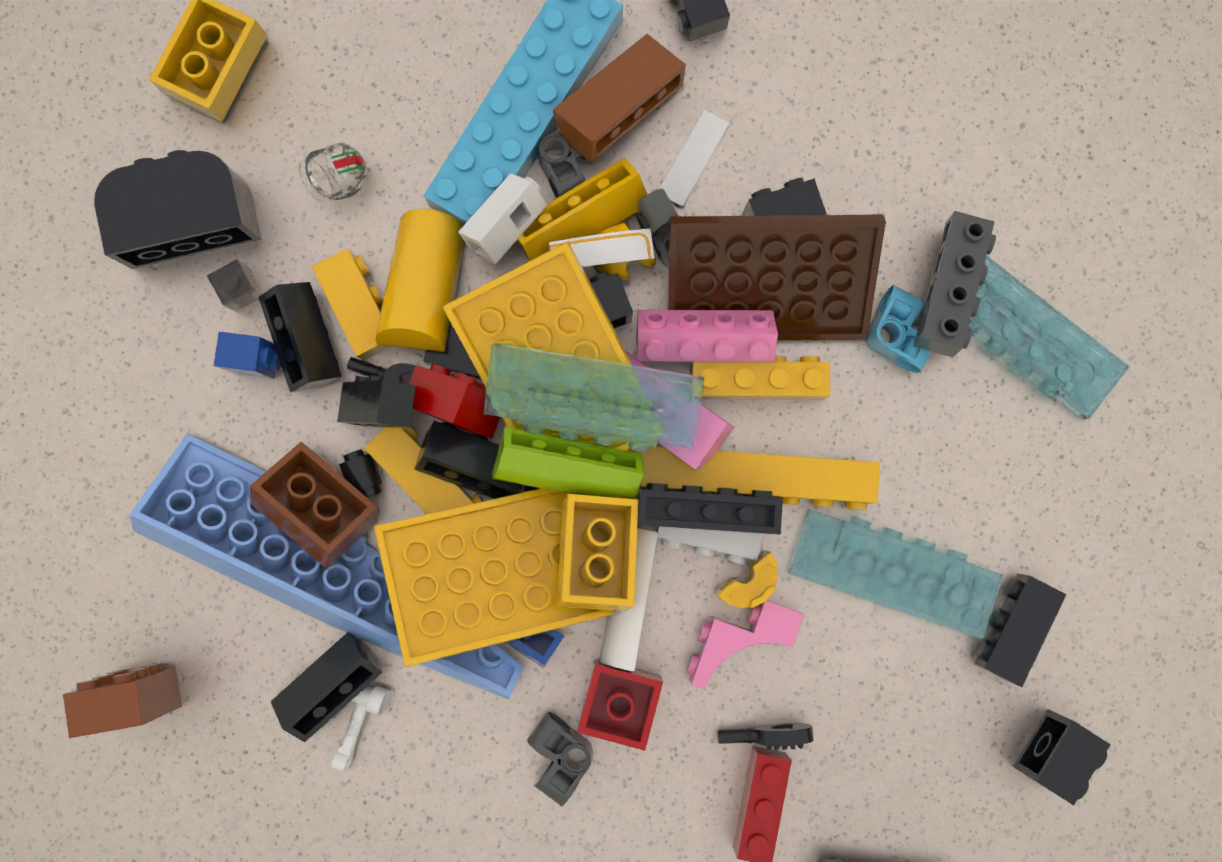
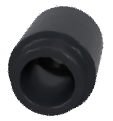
(361, 472)

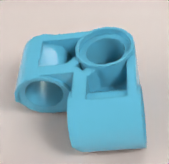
(896, 314)

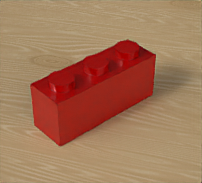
(762, 805)

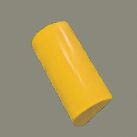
(421, 281)

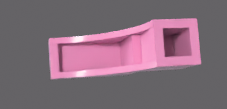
(721, 638)

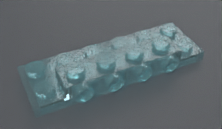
(1043, 343)
(592, 398)
(896, 572)

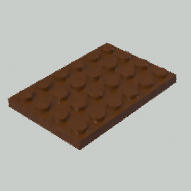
(805, 268)

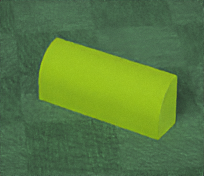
(567, 465)

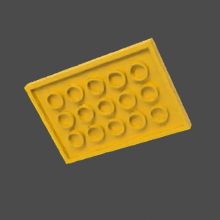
(541, 308)
(476, 575)

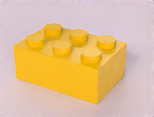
(208, 57)
(597, 553)

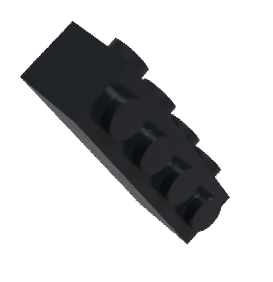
(710, 511)

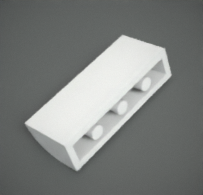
(625, 627)

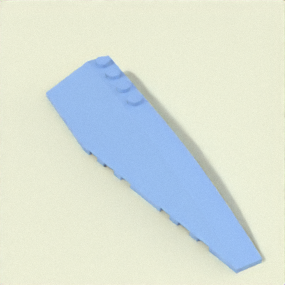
(206, 514)

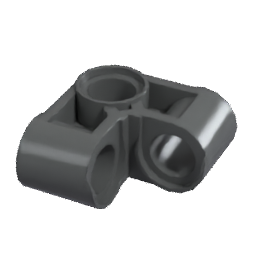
(561, 172)
(655, 213)
(554, 740)

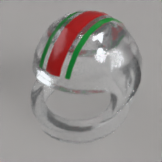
(343, 168)

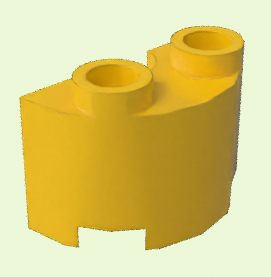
(756, 587)

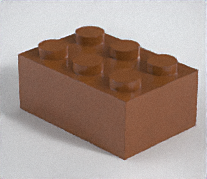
(313, 504)
(121, 700)

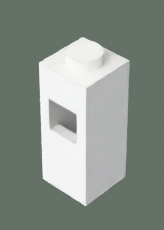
(503, 217)

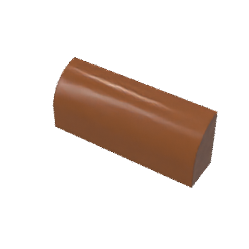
(619, 97)

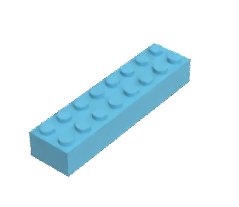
(520, 105)

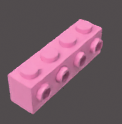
(706, 335)

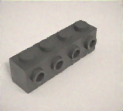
(954, 284)

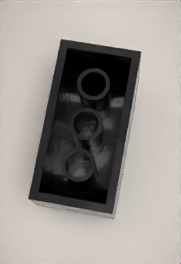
(173, 209)

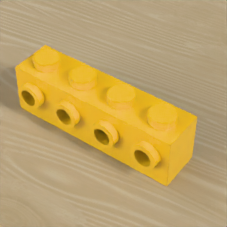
(586, 209)
(765, 380)

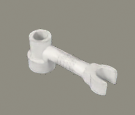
(369, 700)

